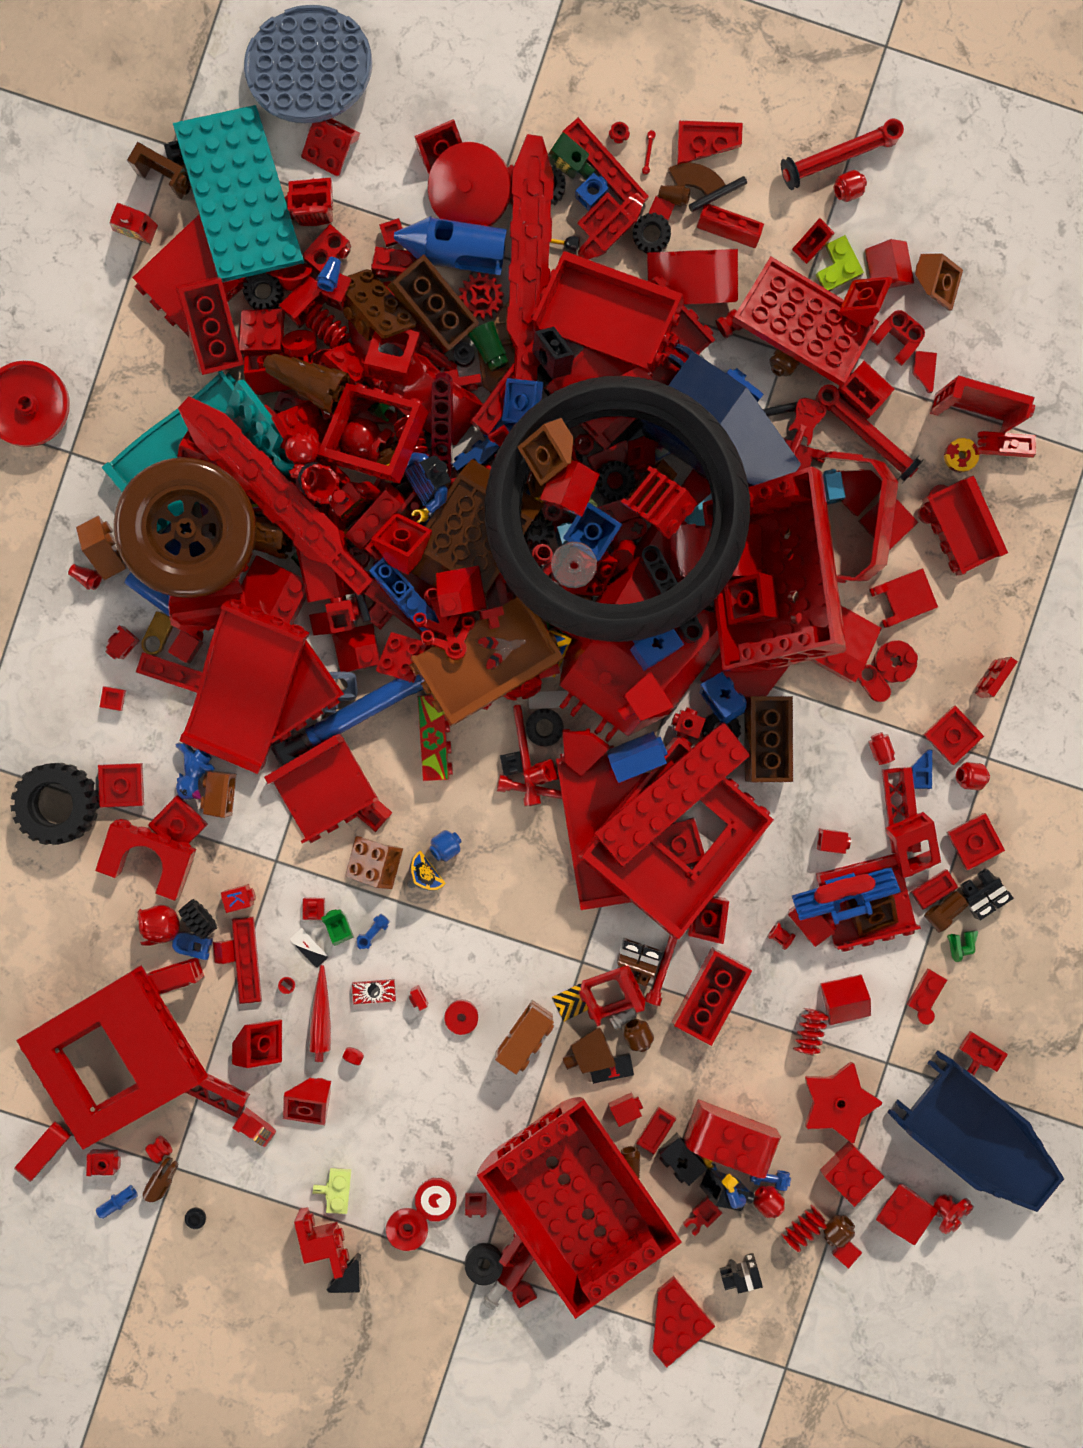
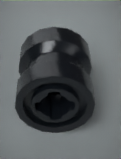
(465, 358)

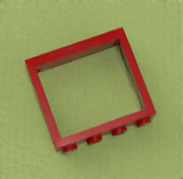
(406, 443)

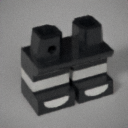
(986, 896)
(742, 1276)

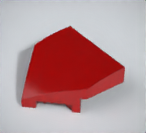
(859, 489)
(582, 749)

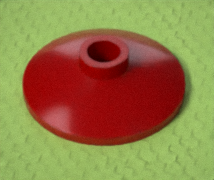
(407, 1239)

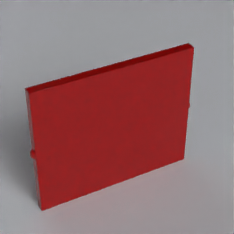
(747, 682)

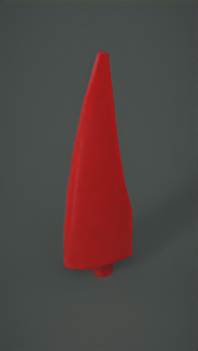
(320, 1019)

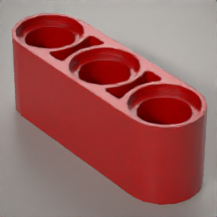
(42, 1151)

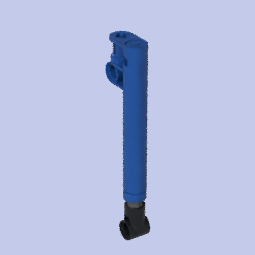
(346, 718)

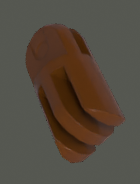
(160, 1181)

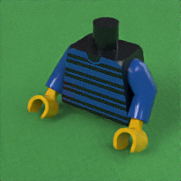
(428, 481)
(725, 1189)

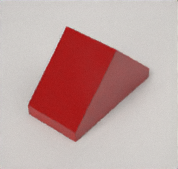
(813, 241)

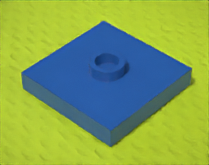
(519, 398)

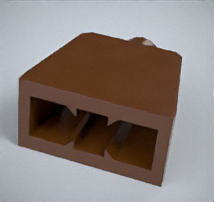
(590, 1053)

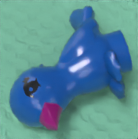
(195, 765)

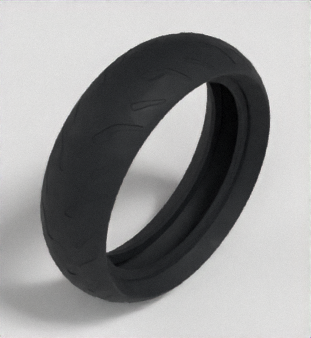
(698, 431)

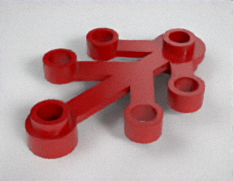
(444, 627)

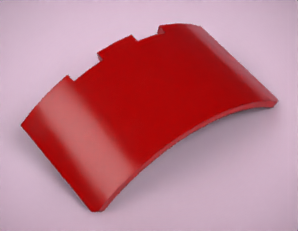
(698, 274)
(420, 387)
(690, 543)

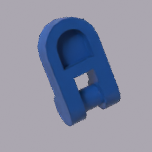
(185, 942)

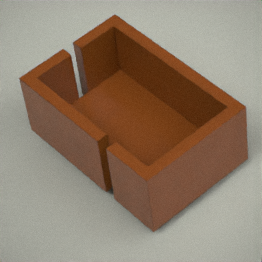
(525, 1037)

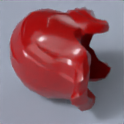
(158, 924)

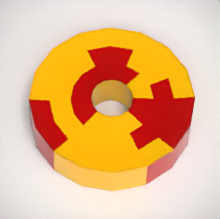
(952, 457)

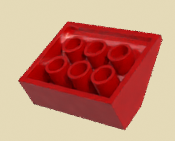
(274, 590)
(860, 640)

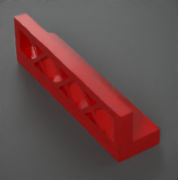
(908, 799)
(225, 1090)

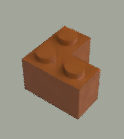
(100, 547)

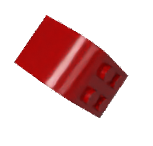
(731, 1139)

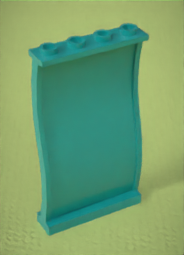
(163, 441)

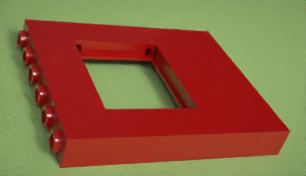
(660, 880)
(144, 1039)

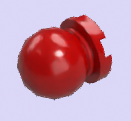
(364, 439)

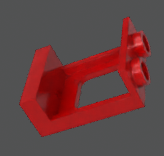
(387, 366)
(908, 833)
(628, 985)

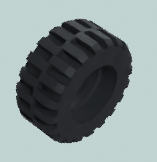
(27, 805)

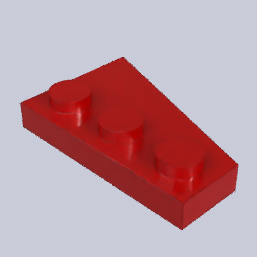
(706, 139)

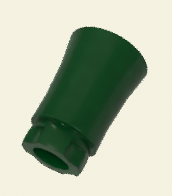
(489, 345)

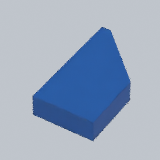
(923, 771)

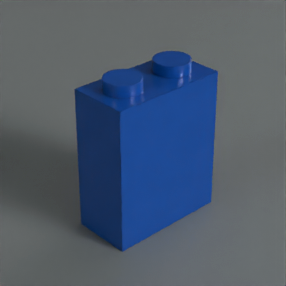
(637, 756)

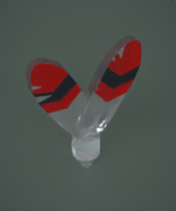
(503, 649)

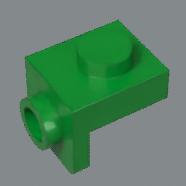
(337, 926)

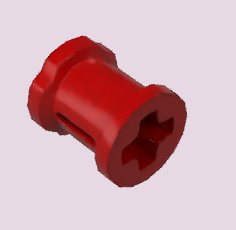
(781, 936)

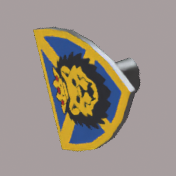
(424, 874)

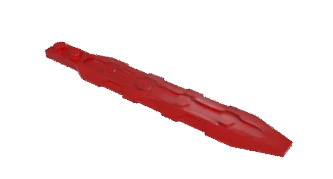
(529, 249)
(277, 496)

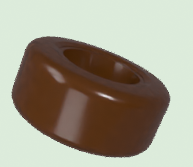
(147, 501)

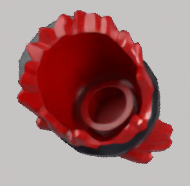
(316, 481)

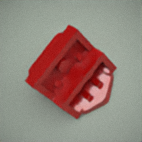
(311, 201)

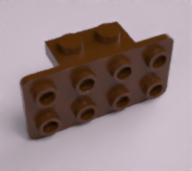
(374, 307)

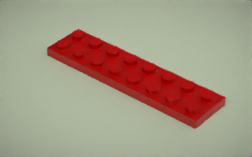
(671, 794)

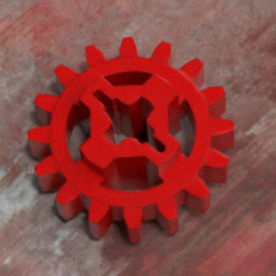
(488, 303)

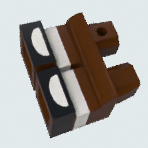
(646, 963)

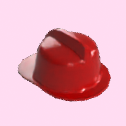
(292, 276)

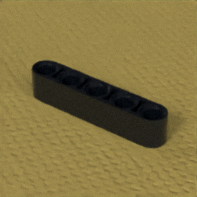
(662, 586)

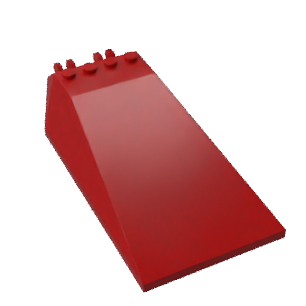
(604, 670)

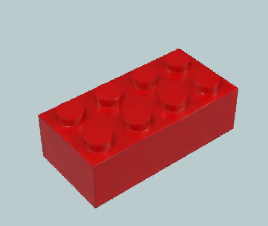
(209, 325)
(711, 996)

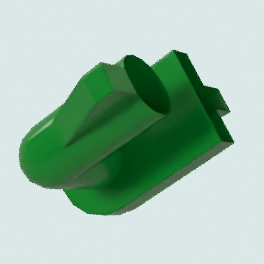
(955, 945)

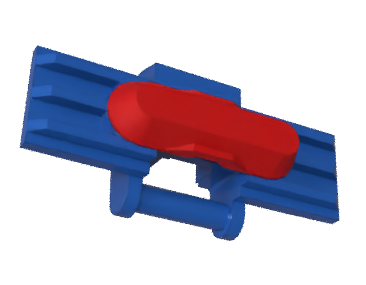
(861, 888)

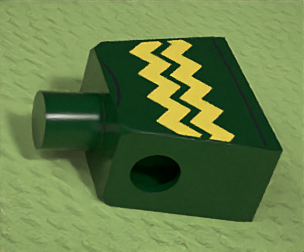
(565, 153)

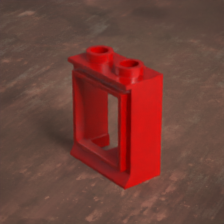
(176, 975)

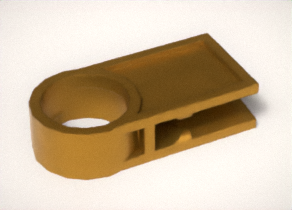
(160, 628)

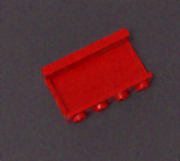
(964, 525)

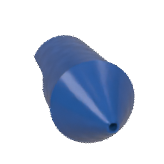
(455, 244)

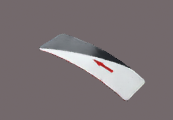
(309, 948)

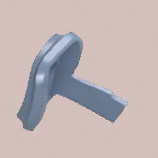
(350, 692)

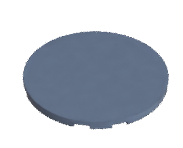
(308, 64)

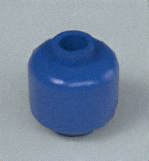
(445, 845)

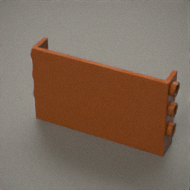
(466, 684)

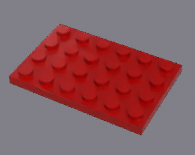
(803, 321)

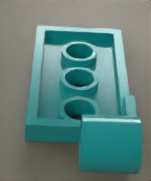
(257, 425)

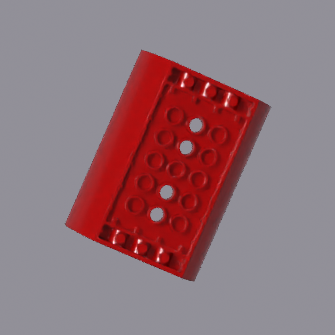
(780, 504)
(550, 1213)

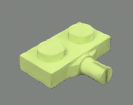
(336, 1190)

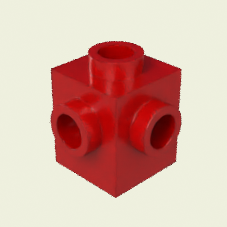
(695, 727)

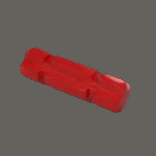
(437, 357)

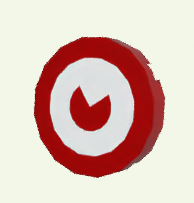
(436, 1199)

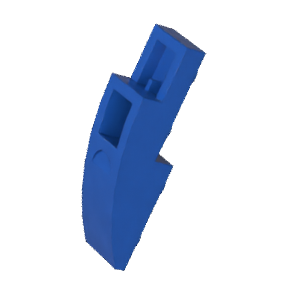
(481, 450)
(401, 592)

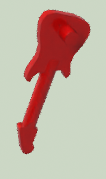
(807, 416)

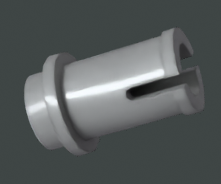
(622, 1018)
(494, 1295)

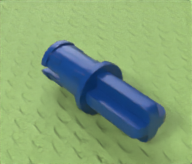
(116, 1202)

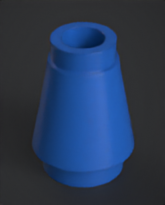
(329, 275)

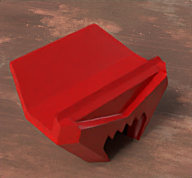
(202, 613)

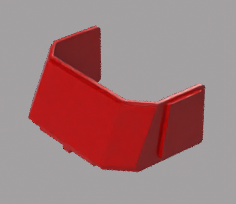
(884, 518)

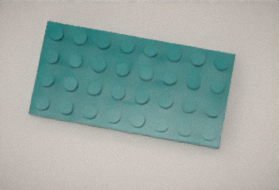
(238, 193)

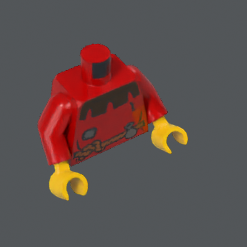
(351, 503)

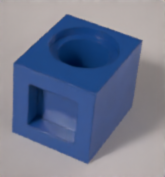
(587, 199)

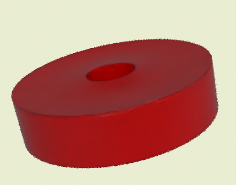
(299, 343)
(461, 1007)

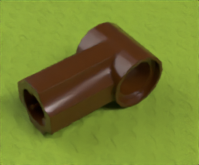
(942, 915)

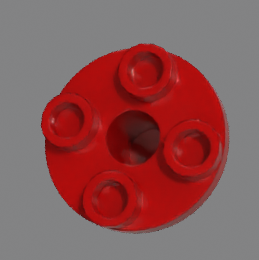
(951, 1212)

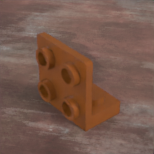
(373, 863)

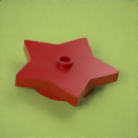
(828, 1091)

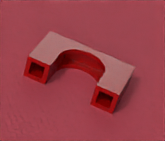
(174, 855)

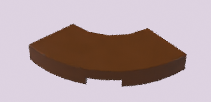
(696, 176)

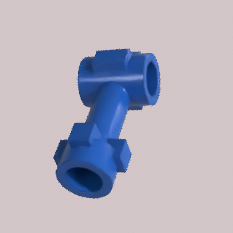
(364, 940)
(780, 1180)

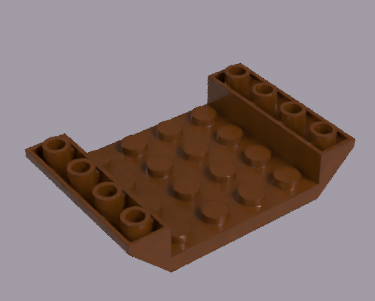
(460, 529)

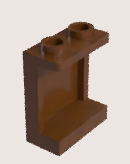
(144, 159)

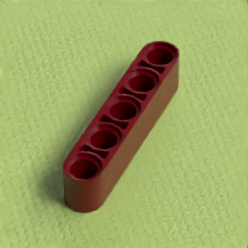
(444, 417)

